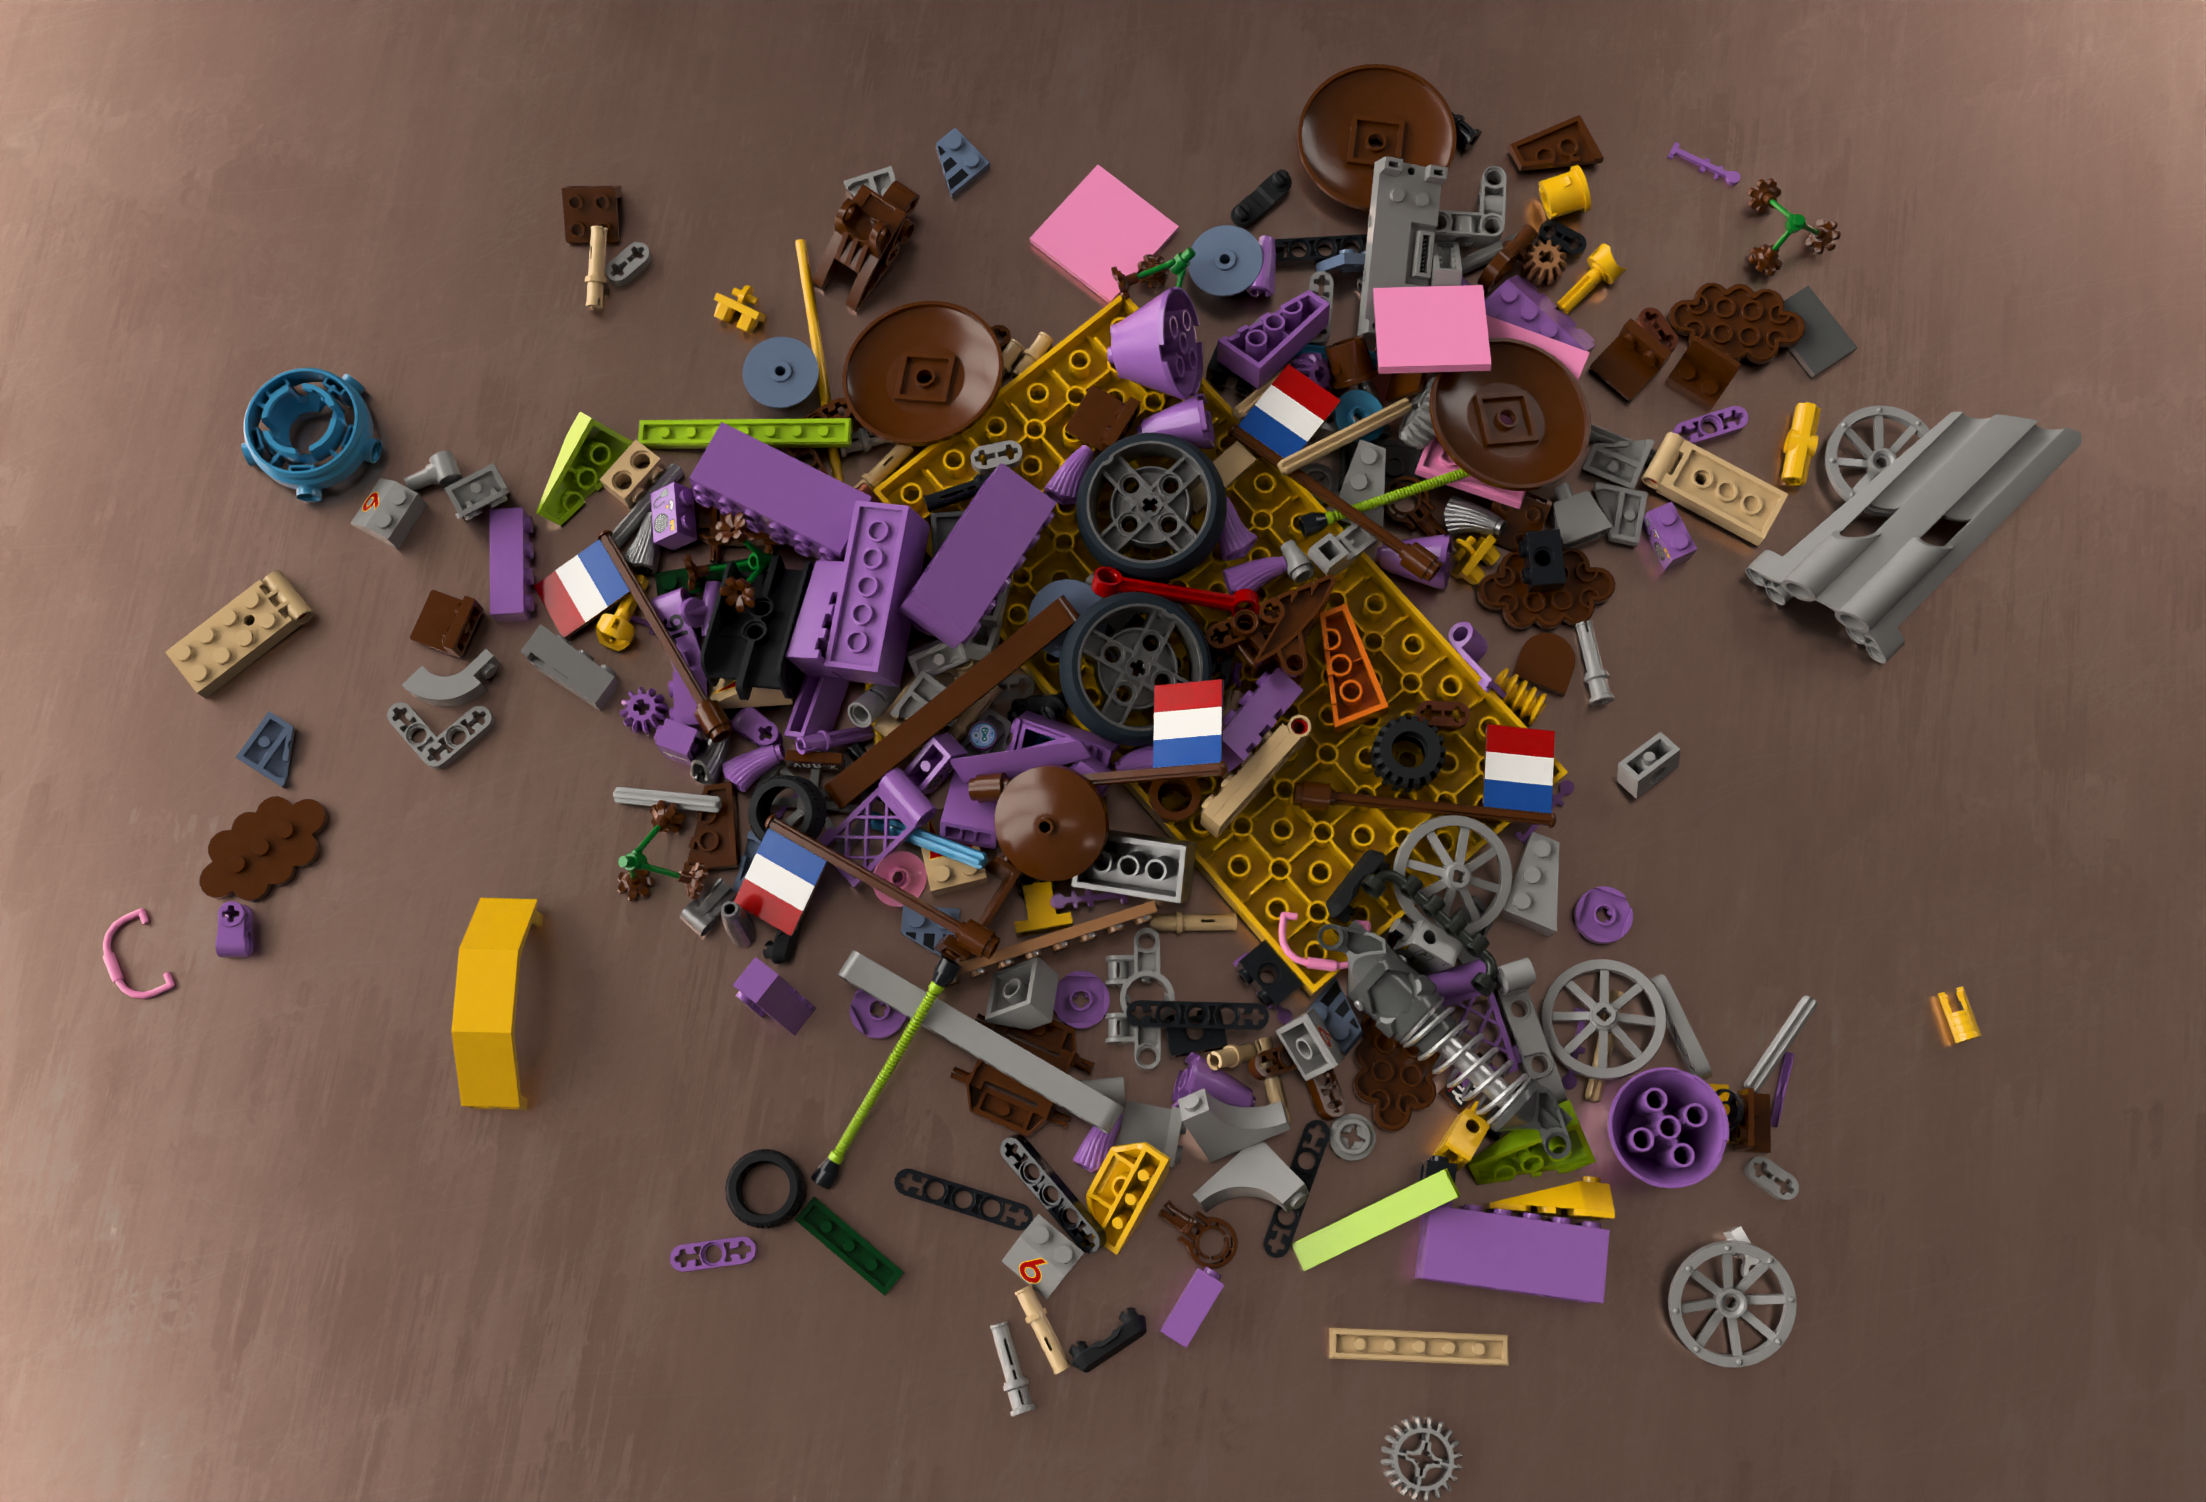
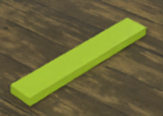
(1376, 1219)

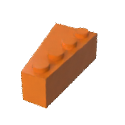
(1351, 678)

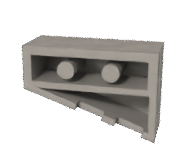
(1365, 480)
(570, 667)
(1535, 886)

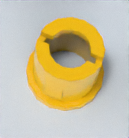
(1565, 193)

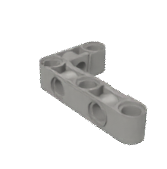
(1471, 227)
(1526, 1032)

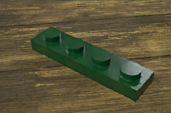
(678, 578)
(849, 1246)

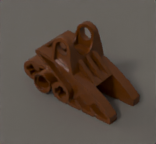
(868, 238)
(1291, 622)

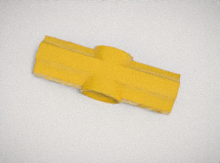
(1800, 444)

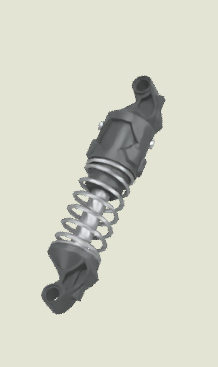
(1412, 1011)

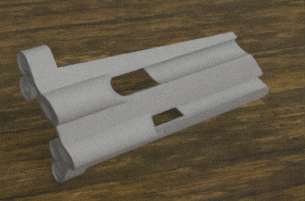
(1955, 472)

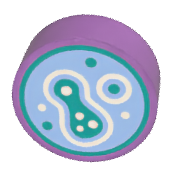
(983, 736)

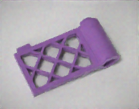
(903, 800)
(1456, 987)

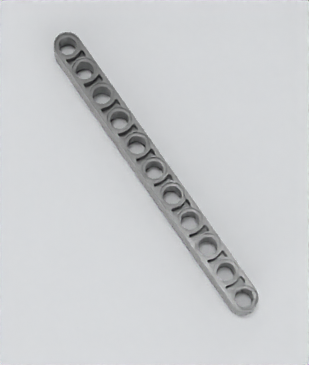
(983, 1043)

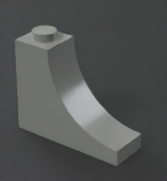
(1446, 264)
(1227, 1128)
(1254, 1173)

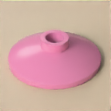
(911, 874)

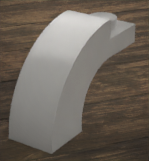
(1339, 552)
(453, 689)

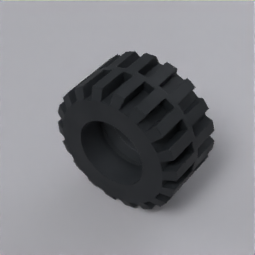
(1417, 733)

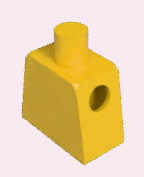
(1463, 1137)

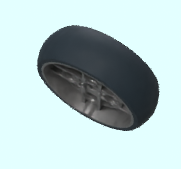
(1187, 472)
(1091, 644)

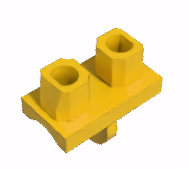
(749, 316)
(1474, 552)

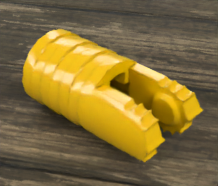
(1961, 1023)

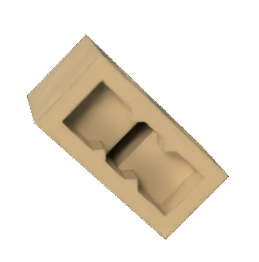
(627, 470)

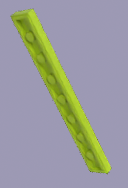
(773, 432)

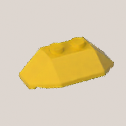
(1126, 1190)

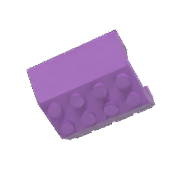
(1522, 306)

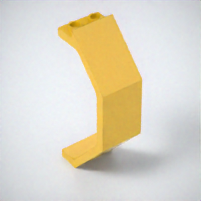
(487, 1003)

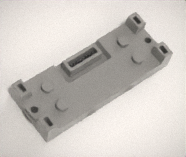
(1399, 230)

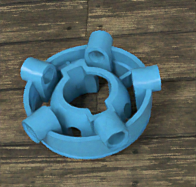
(281, 405)

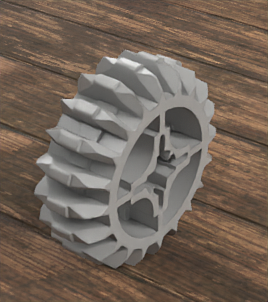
(1416, 426)
(1420, 1472)

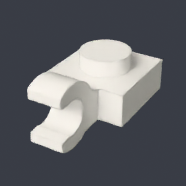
(1738, 1234)

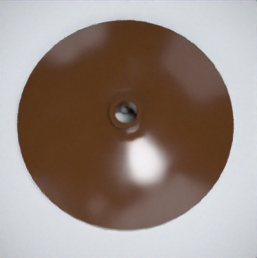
(1075, 818)

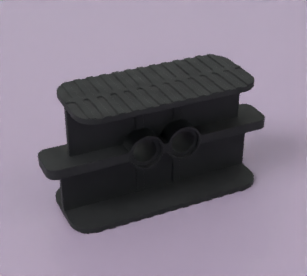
(755, 642)

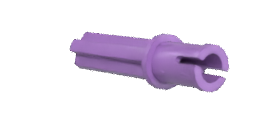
(825, 740)

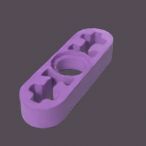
(1717, 419)
(692, 1265)

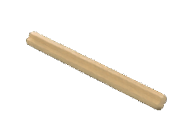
(1344, 436)

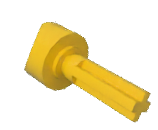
(1602, 268)
(618, 624)

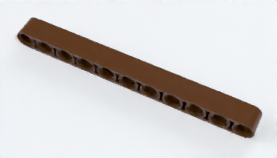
(952, 702)

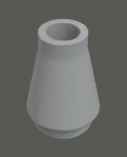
(1298, 564)

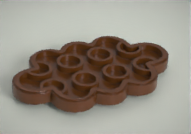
(1738, 321)
(1547, 609)
(263, 849)
(1392, 1078)

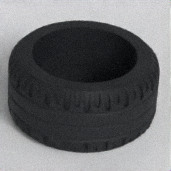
(766, 792)
(735, 1179)

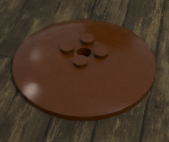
(1369, 105)
(918, 341)
(1539, 397)

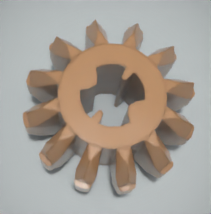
(1544, 262)

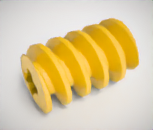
(1520, 697)

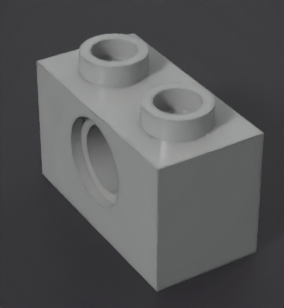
(1648, 765)

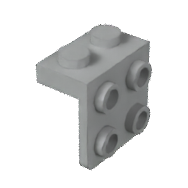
(476, 491)
(1155, 1126)

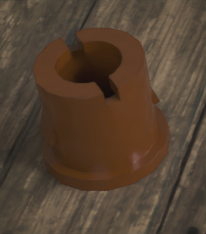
(1350, 362)
(1186, 787)

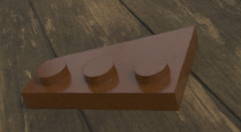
(1556, 147)
(716, 834)

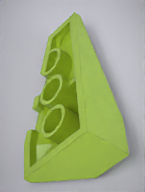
(582, 461)
(1523, 1153)

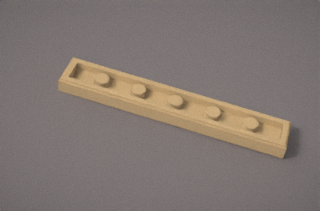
(1418, 1346)

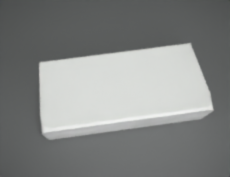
(935, 658)

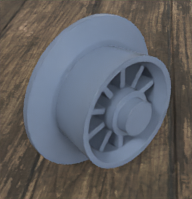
(1225, 260)
(780, 372)
(1080, 597)

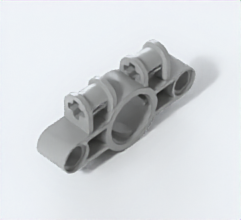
(1142, 967)

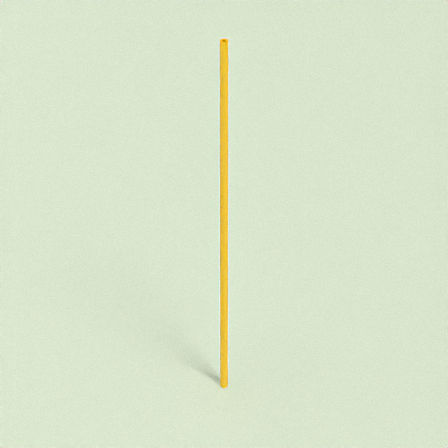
(823, 386)

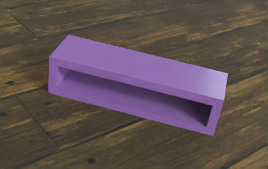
(510, 565)
(816, 706)

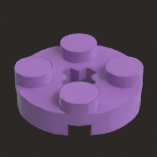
(1617, 907)
(1093, 988)
(874, 1026)

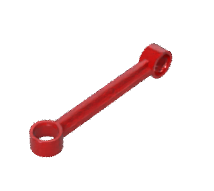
(1171, 592)

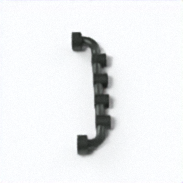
(1452, 926)

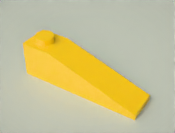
(1578, 1200)

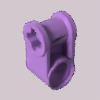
(754, 726)
(234, 935)

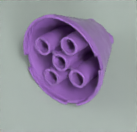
(1160, 345)
(1668, 1127)

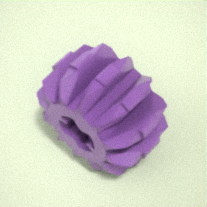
(1314, 367)
(636, 703)

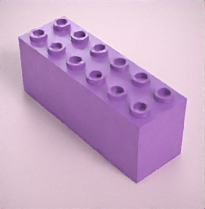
(776, 494)
(979, 557)
(877, 574)
(1513, 1253)

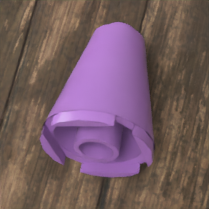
(1185, 421)
(1439, 545)
(1216, 1082)

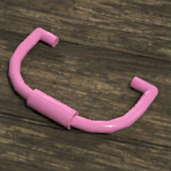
(1310, 962)
(114, 968)

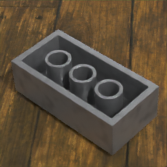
(1142, 867)

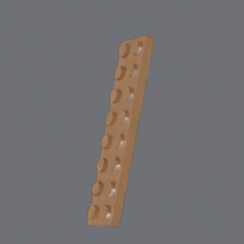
(1058, 940)

